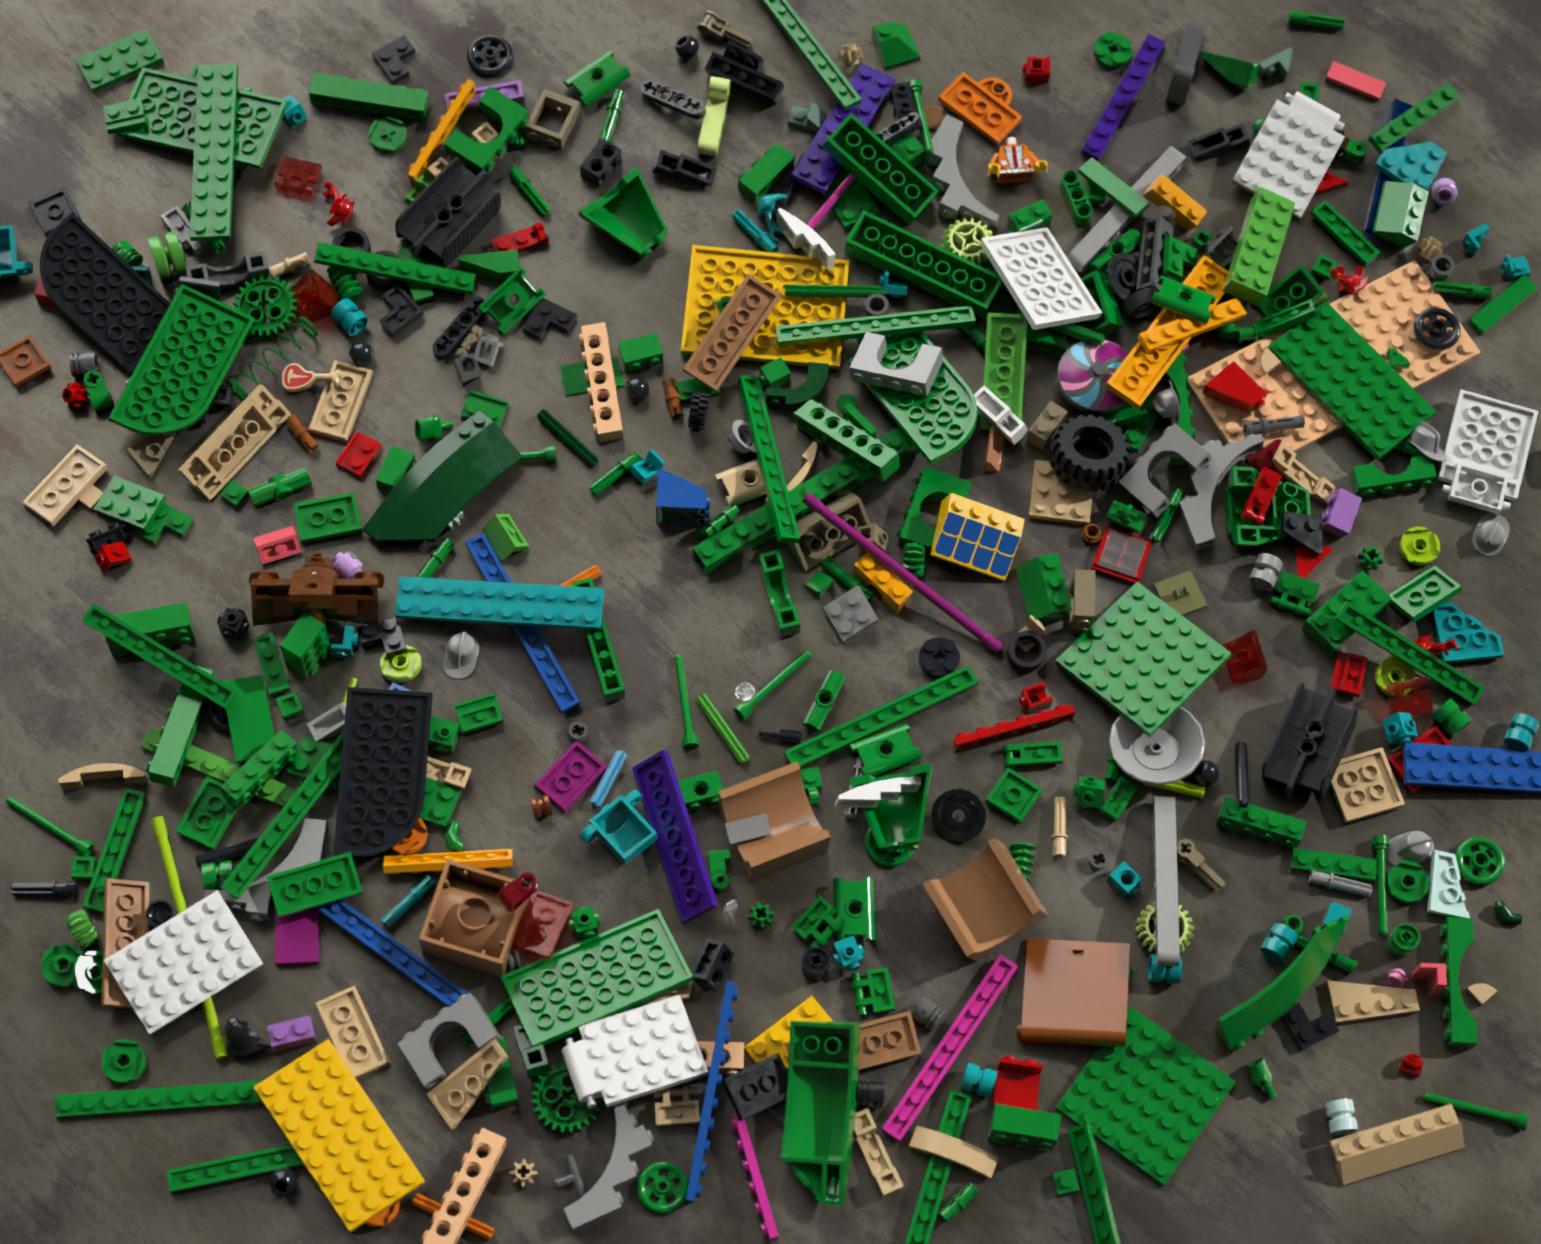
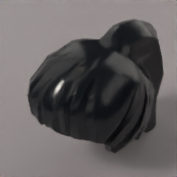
(241, 1039)

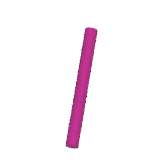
(831, 201)

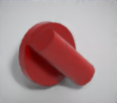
(1411, 1064)

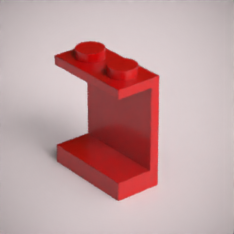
(1017, 1083)

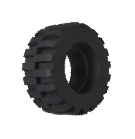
(1085, 472)

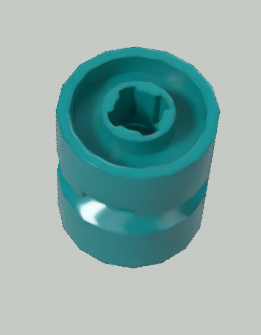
(348, 316)
(1520, 732)
(1278, 945)
(1168, 973)
(978, 1080)

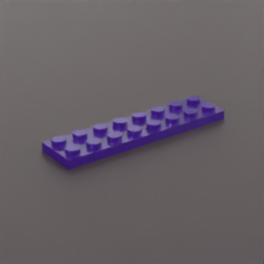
(816, 166)
(676, 836)

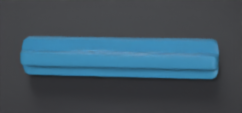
(608, 778)

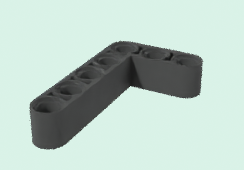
(1185, 63)

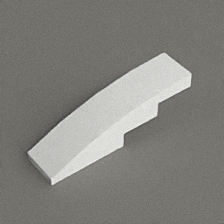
(803, 236)
(870, 794)

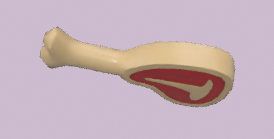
(298, 379)

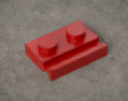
(358, 454)
(1348, 673)

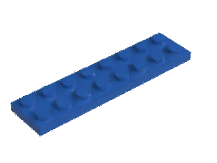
(1472, 768)

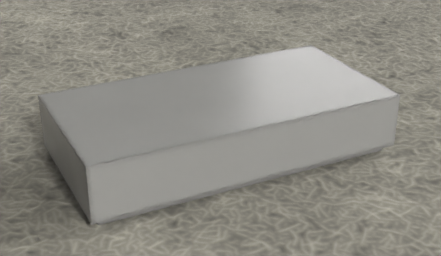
(747, 828)

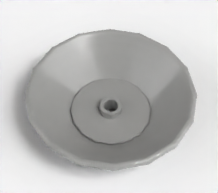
(1179, 743)

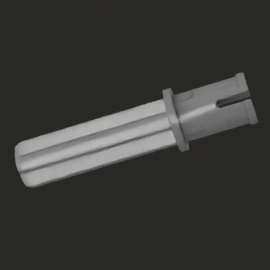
(1340, 883)

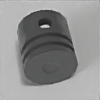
(1440, 268)
(876, 305)
(83, 363)
(928, 1014)

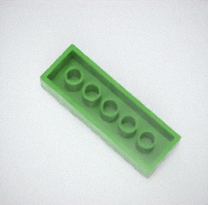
(1259, 246)

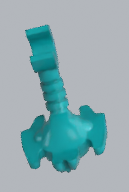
(766, 206)

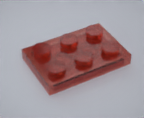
(542, 924)

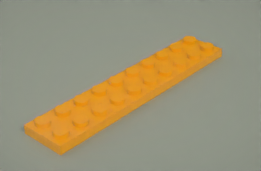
(1143, 371)

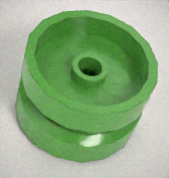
(169, 255)

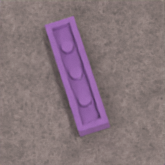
(510, 89)

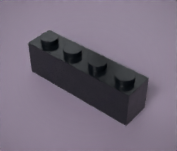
(744, 77)

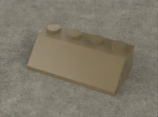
(823, 539)

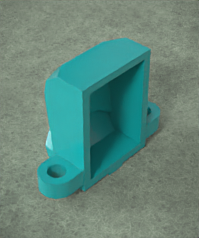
(9, 257)
(621, 828)

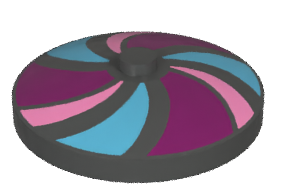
(1084, 373)

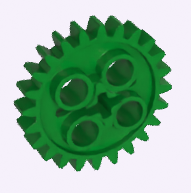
(283, 303)
(554, 1083)

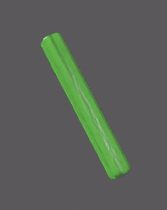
(722, 728)

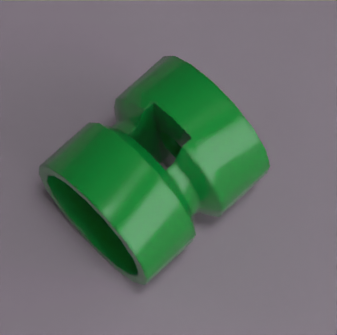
(1451, 718)
(210, 874)
(1403, 940)

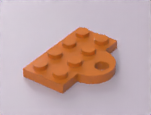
(982, 106)

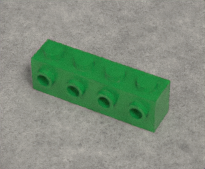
(443, 734)
(259, 769)
(1261, 823)

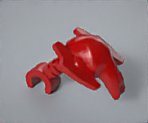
(340, 207)
(1349, 284)
(1436, 648)

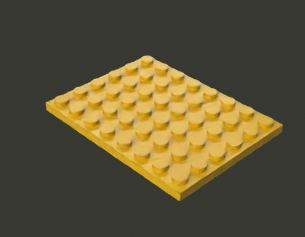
(719, 273)

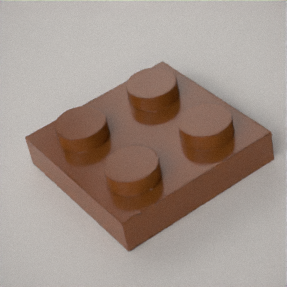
(23, 360)

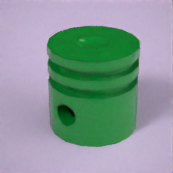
(128, 253)

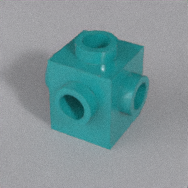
(1400, 728)
(848, 954)

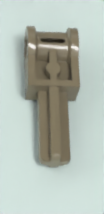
(719, 27)
(1195, 862)

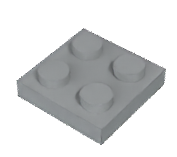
(851, 614)

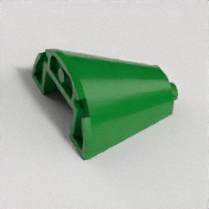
(628, 215)
(900, 821)

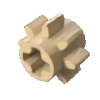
(850, 54)
(1430, 248)
(528, 1178)

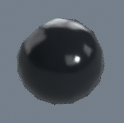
(687, 47)
(361, 353)
(637, 389)
(1206, 773)
(283, 1181)

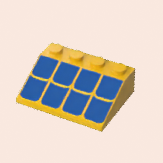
(976, 536)

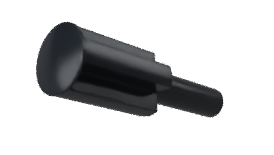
(784, 735)

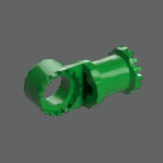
(1239, 333)

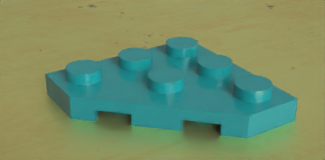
(1412, 163)
(1473, 639)

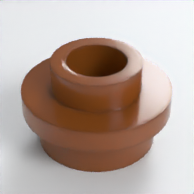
(1092, 528)

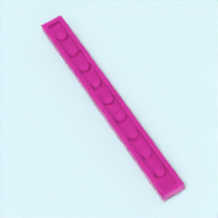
(949, 1048)

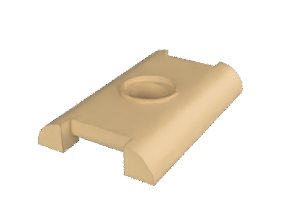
(735, 483)

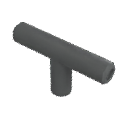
(573, 1177)

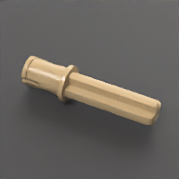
(1059, 837)

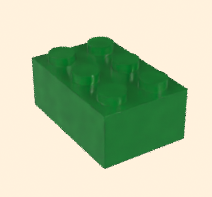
(305, 646)
(1024, 1127)

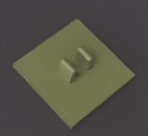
(1181, 593)

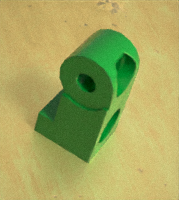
(717, 870)

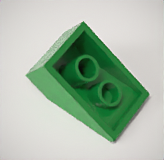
(1293, 290)

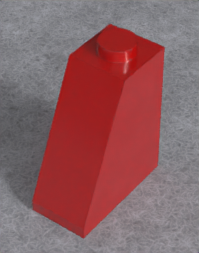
(1236, 389)

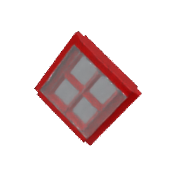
(1121, 555)

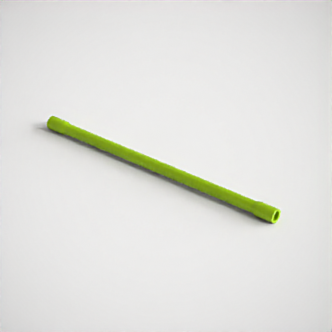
(161, 835)

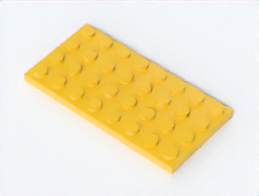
(339, 1135)

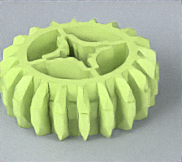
(964, 233)
(1149, 939)

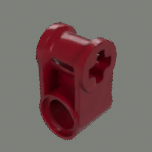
(516, 893)

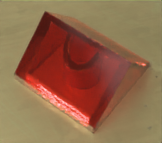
(1247, 658)

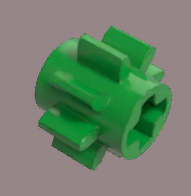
(1365, 556)
(759, 909)

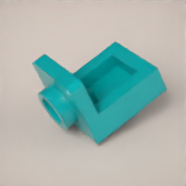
(294, 112)
(895, 289)
(648, 467)
(349, 641)

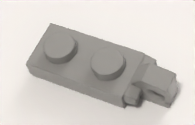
(177, 222)

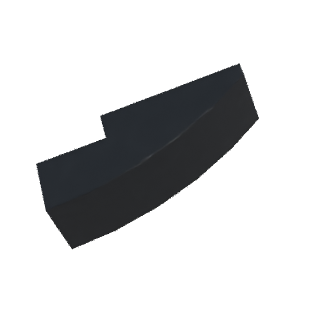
(1219, 142)
(683, 169)

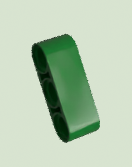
(1076, 190)

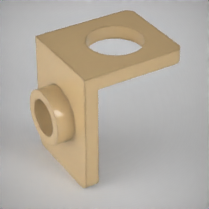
(1035, 626)

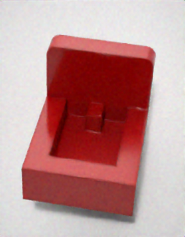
(112, 555)

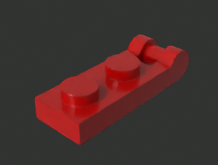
(521, 239)
(1261, 495)

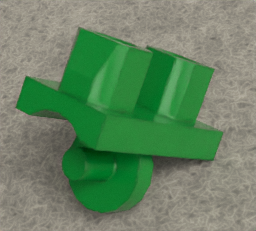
(1126, 516)

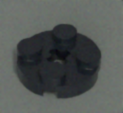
(939, 646)

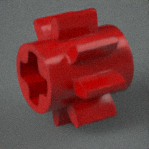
(74, 394)

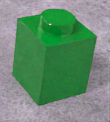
(774, 374)

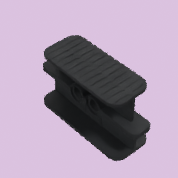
(448, 238)
(1309, 713)

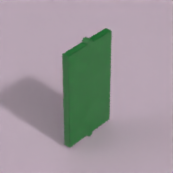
(575, 379)

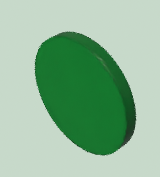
(844, 399)

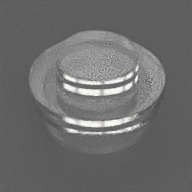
(745, 692)

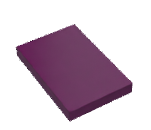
(570, 776)
(297, 938)

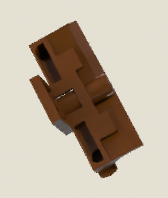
(316, 592)

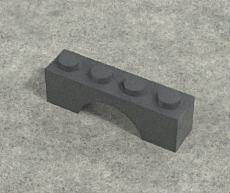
(232, 276)

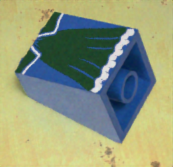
(680, 500)

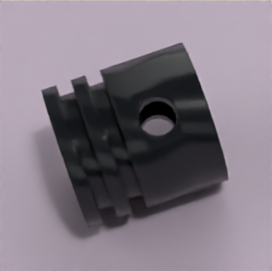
(870, 1094)

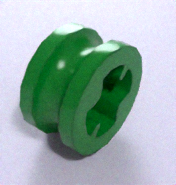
(1205, 236)

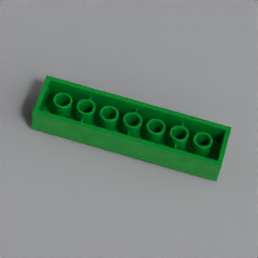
(923, 264)

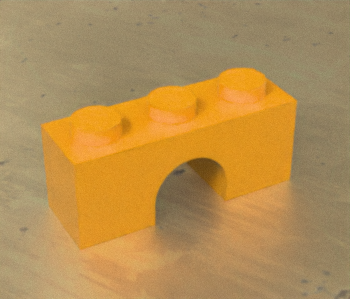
(1166, 193)
(893, 590)

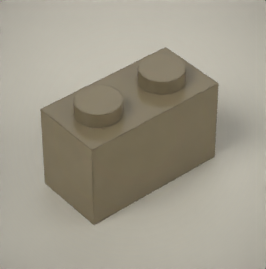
(1046, 425)

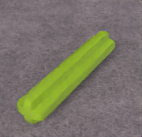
(1182, 787)

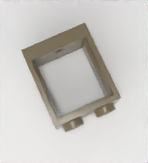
(561, 104)
(1082, 600)

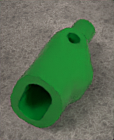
(431, 427)
(1262, 1076)

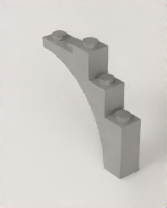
(948, 179)
(1197, 509)
(258, 896)
(620, 1171)

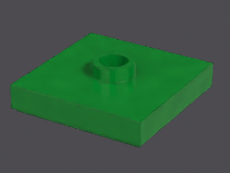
(1013, 795)

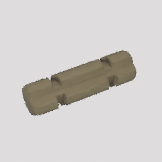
(471, 340)

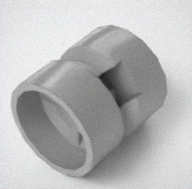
(1265, 572)

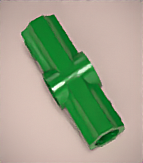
(1124, 244)
(279, 487)
(819, 711)

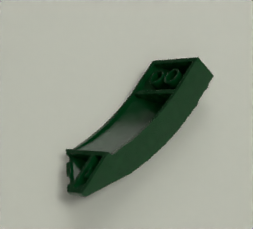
(444, 482)

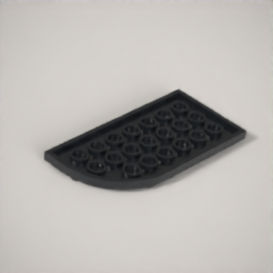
(100, 292)
(381, 769)

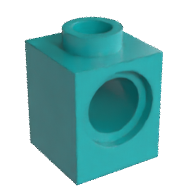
(1124, 871)

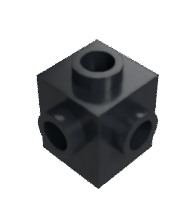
(233, 623)

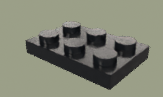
(757, 1086)

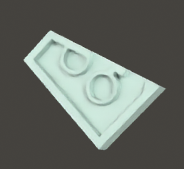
(1445, 890)

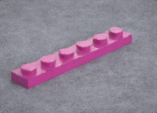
(756, 1184)

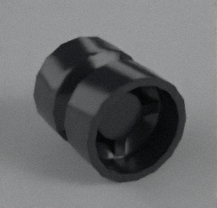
(159, 912)
(815, 964)

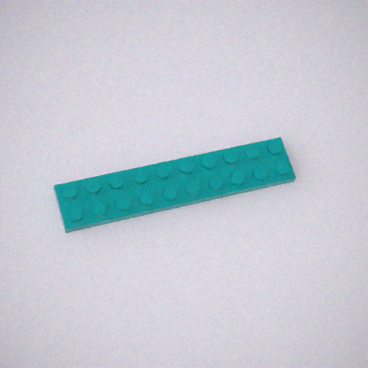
(500, 603)

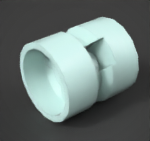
(1341, 1119)

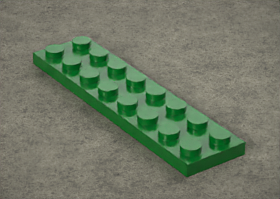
(439, 797)

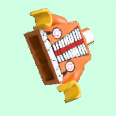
(1015, 163)

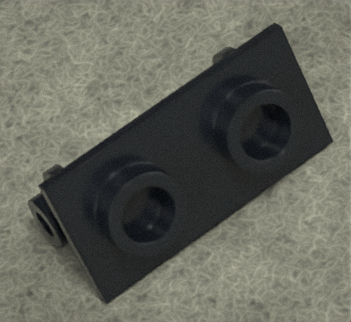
(741, 55)
(114, 533)

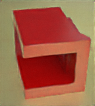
(1037, 69)
(1036, 690)

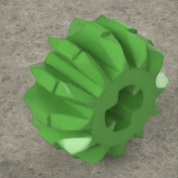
(82, 928)

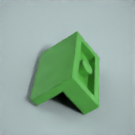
(504, 536)

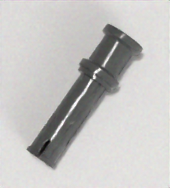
(1265, 426)

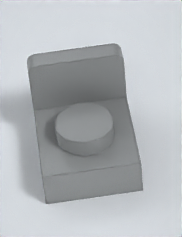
(487, 349)

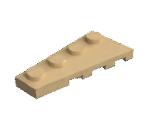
(1363, 1002)
(462, 1087)

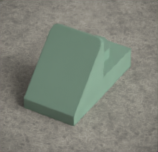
(1277, 63)
(807, 119)

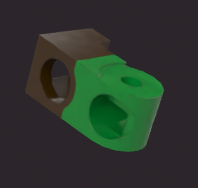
(1351, 150)

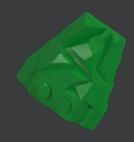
(1287, 498)

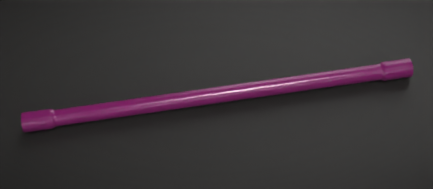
(985, 638)

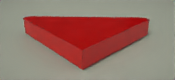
(1330, 183)
(1307, 561)

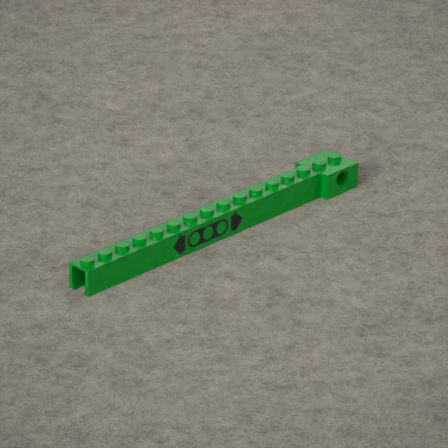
(824, 486)

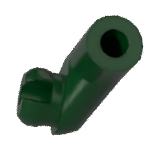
(1504, 913)

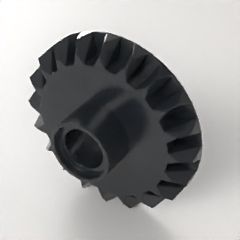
(1123, 275)
(954, 827)

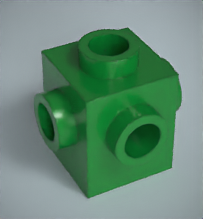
(1089, 792)
(587, 929)

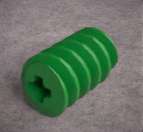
(345, 283)
(1021, 852)

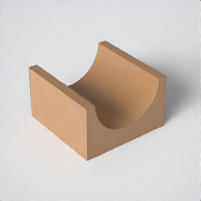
(792, 824)
(986, 901)
(469, 921)

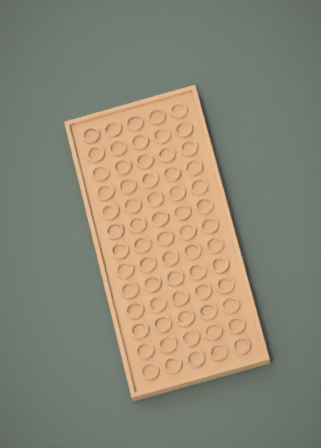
(1382, 317)

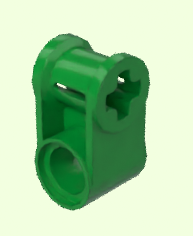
(98, 393)

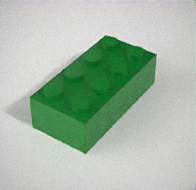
(163, 624)
(1330, 633)

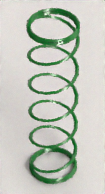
(300, 319)

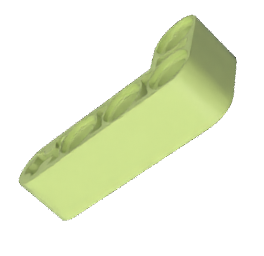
(715, 115)

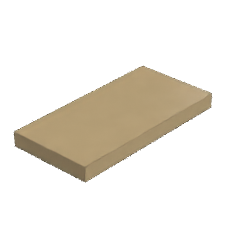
(341, 403)
(64, 485)
(352, 1032)

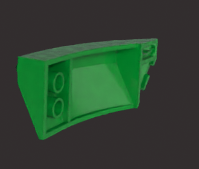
(1280, 996)
(821, 1105)

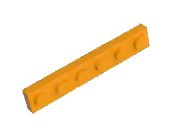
(445, 126)
(1186, 327)
(436, 861)

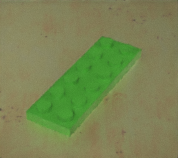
(1005, 361)

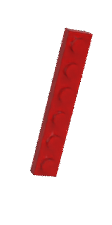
(1006, 729)

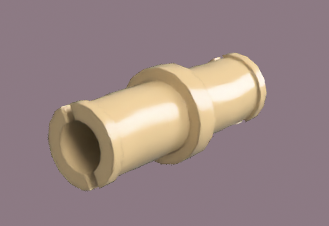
(289, 265)

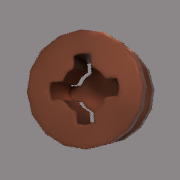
(541, 806)

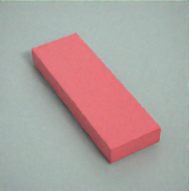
(1355, 81)

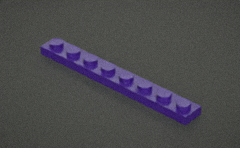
(1123, 97)

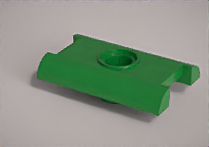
(602, 68)
(1183, 299)
(501, 310)
(895, 741)
(858, 895)

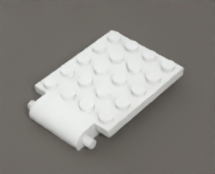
(1292, 150)
(1486, 451)
(634, 1053)

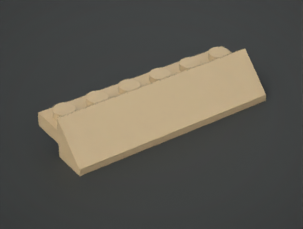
(234, 442)
(1397, 1144)

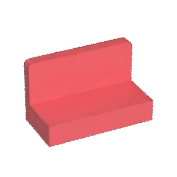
(277, 545)
(1434, 974)

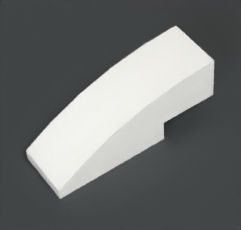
(1000, 415)
(329, 723)

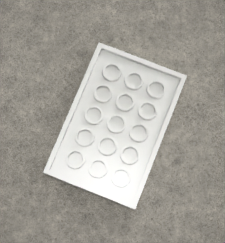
(1040, 278)
(183, 962)

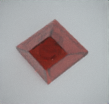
(314, 296)

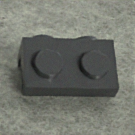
(1223, 248)

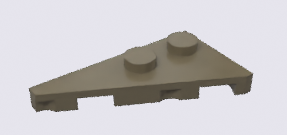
(149, 451)

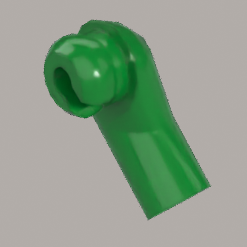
(451, 837)

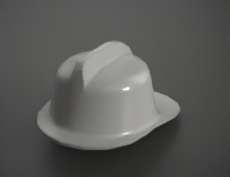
(1167, 403)
(741, 437)
(1427, 441)
(1490, 534)
(461, 655)
(1410, 846)

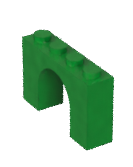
(483, 156)
(932, 486)

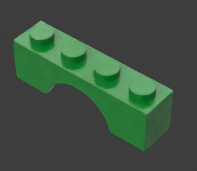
(1369, 480)
(775, 583)

